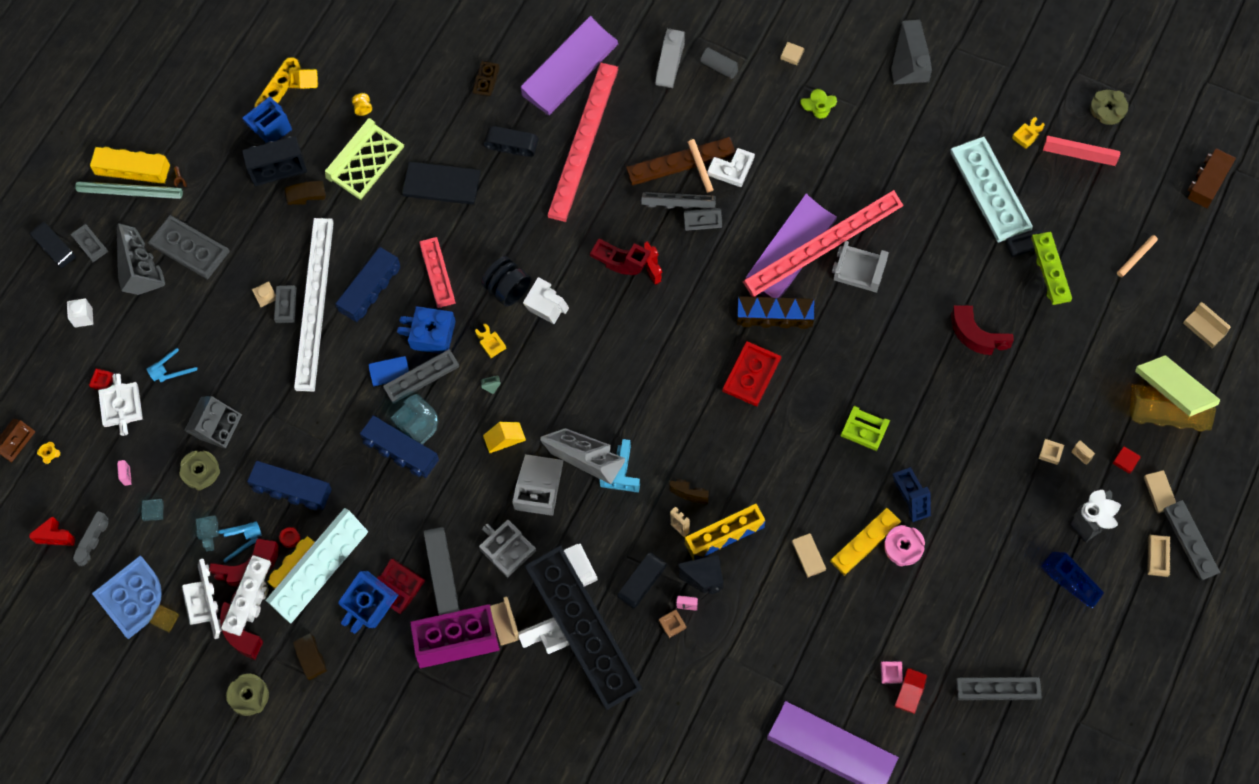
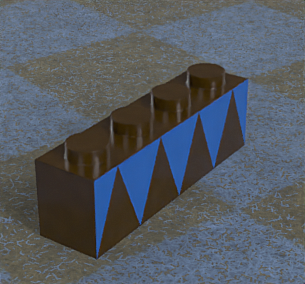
(775, 312)

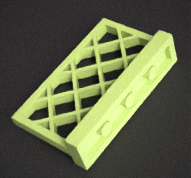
(352, 149)

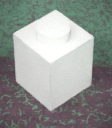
(80, 312)

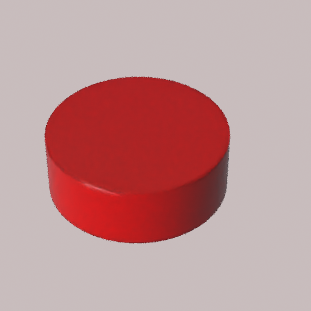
(289, 537)

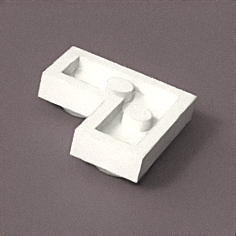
(732, 172)

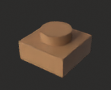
(672, 623)

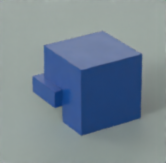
(268, 120)

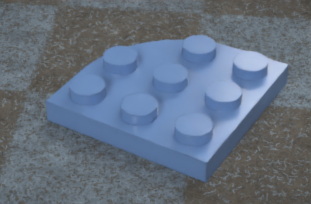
(131, 596)

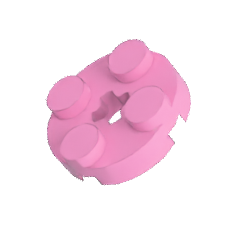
(902, 556)

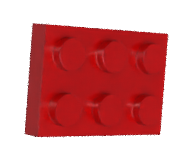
(751, 373)

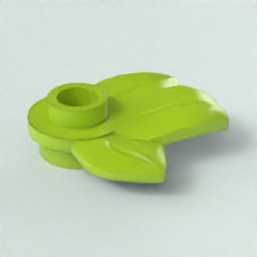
(819, 103)

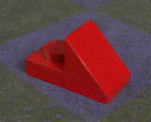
(50, 534)

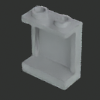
(859, 267)

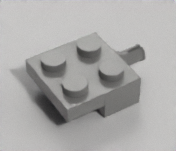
(506, 547)

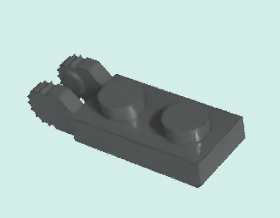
(90, 538)

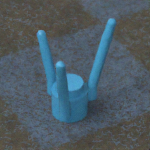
(157, 370)
(250, 531)

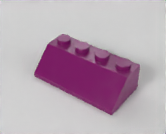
(454, 636)

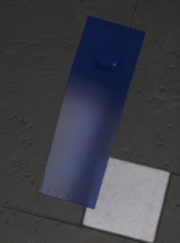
(1072, 578)

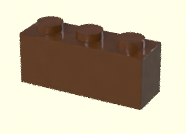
(1210, 177)

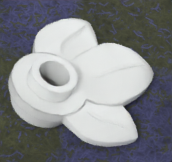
(1103, 510)

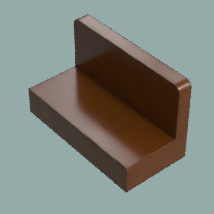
(14, 439)

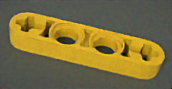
(273, 85)

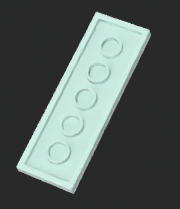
(991, 189)
(317, 565)

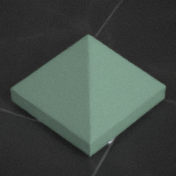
(490, 384)

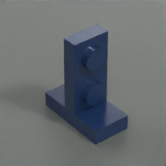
(915, 496)

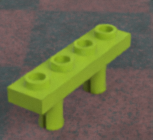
(1051, 268)

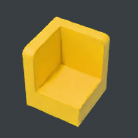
(303, 78)

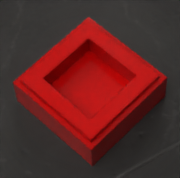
(101, 379)
(1126, 460)

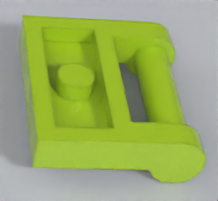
(863, 433)

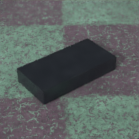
(1021, 244)

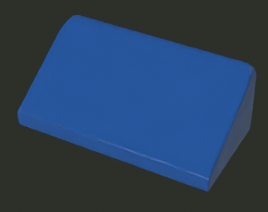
(388, 370)

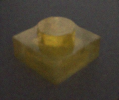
(164, 618)

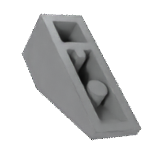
(670, 57)

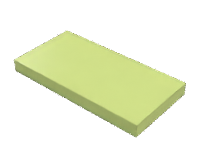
(1177, 385)

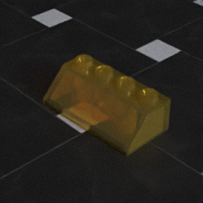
(1152, 406)

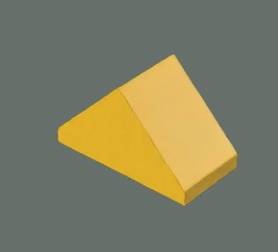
(503, 435)

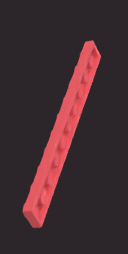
(582, 142)
(822, 244)

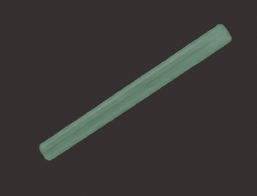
(125, 189)

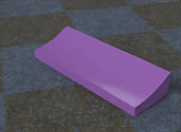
(568, 66)
(803, 225)
(831, 747)

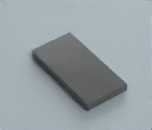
(188, 247)

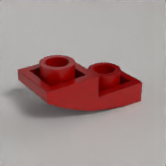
(652, 264)

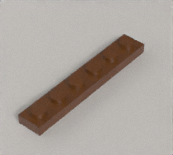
(679, 161)

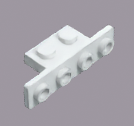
(248, 596)
(200, 602)
(547, 632)

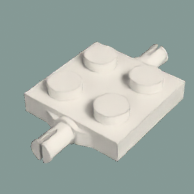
(120, 404)

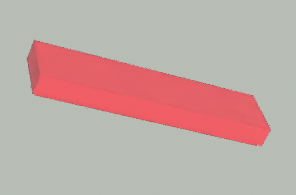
(1081, 150)
(437, 272)

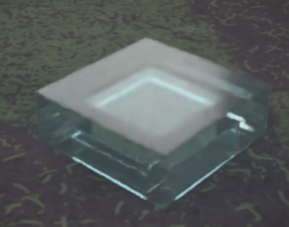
(152, 510)

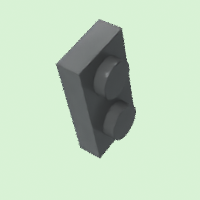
(702, 219)
(89, 243)
(285, 304)

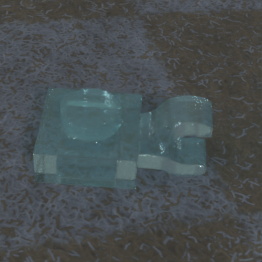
(206, 530)

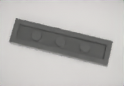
(685, 201)
(421, 376)
(1191, 540)
(998, 689)

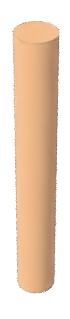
(700, 165)
(1140, 252)

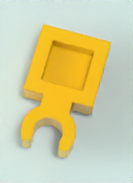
(1028, 134)
(491, 342)

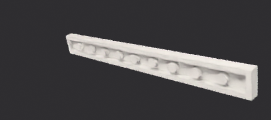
(314, 305)

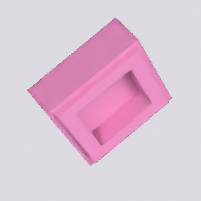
(124, 472)
(688, 603)
(891, 672)

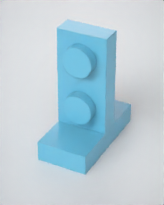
(622, 482)

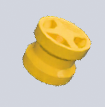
(361, 104)

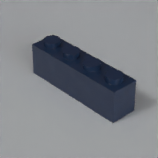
(368, 284)
(399, 447)
(289, 485)

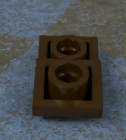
(486, 78)
(299, 193)
(681, 489)
(309, 656)

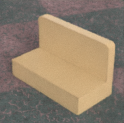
(1207, 325)
(504, 622)

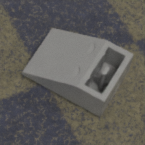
(538, 485)

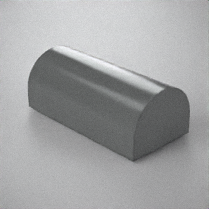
(719, 63)

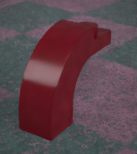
(618, 260)
(973, 336)
(263, 549)
(246, 643)

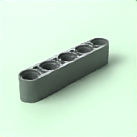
(441, 571)

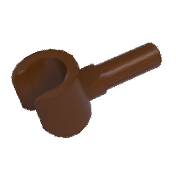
(178, 178)

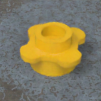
(42, 451)

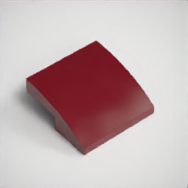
(403, 582)

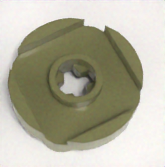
(1113, 98)
(200, 480)
(255, 703)

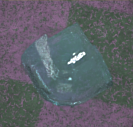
(416, 419)

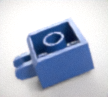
(429, 330)
(356, 604)

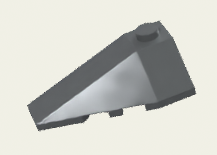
(911, 56)
(135, 265)

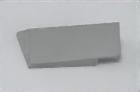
(584, 453)

